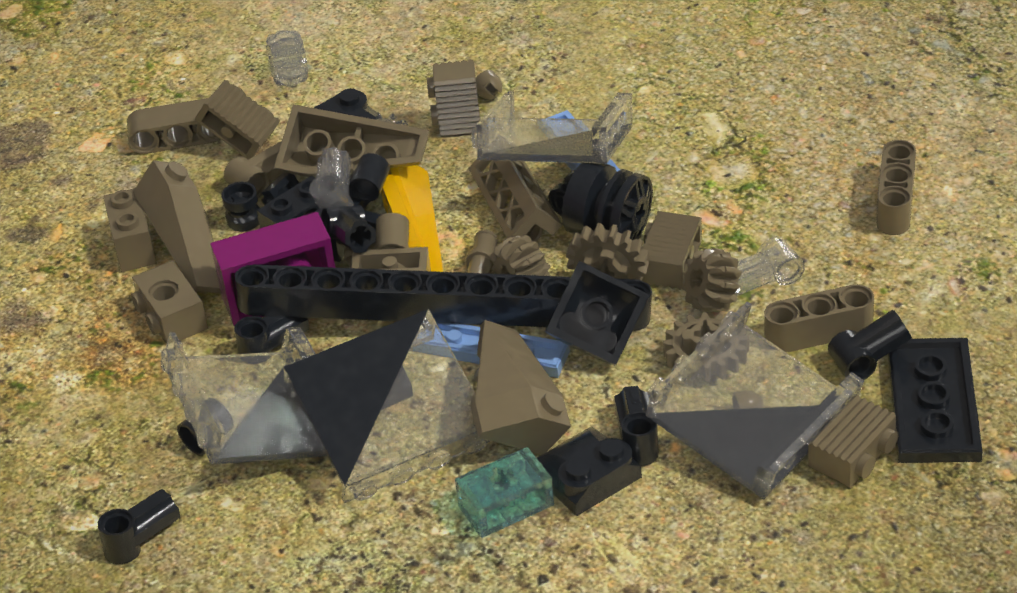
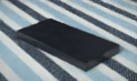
(934, 401)

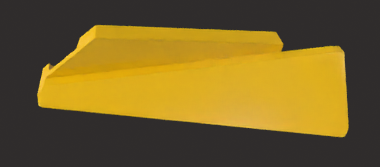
(409, 194)

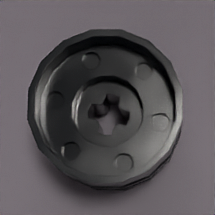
(607, 197)

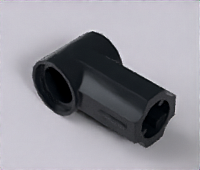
(368, 178)
(349, 226)
(263, 334)
(861, 350)
(634, 426)
(125, 530)

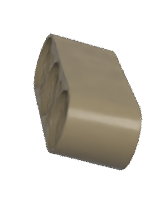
(167, 128)
(896, 187)
(818, 317)

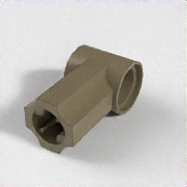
(256, 170)
(391, 233)

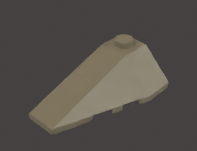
(316, 129)
(180, 220)
(514, 393)

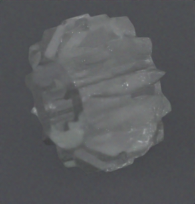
(287, 58)

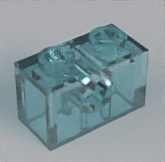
(504, 492)

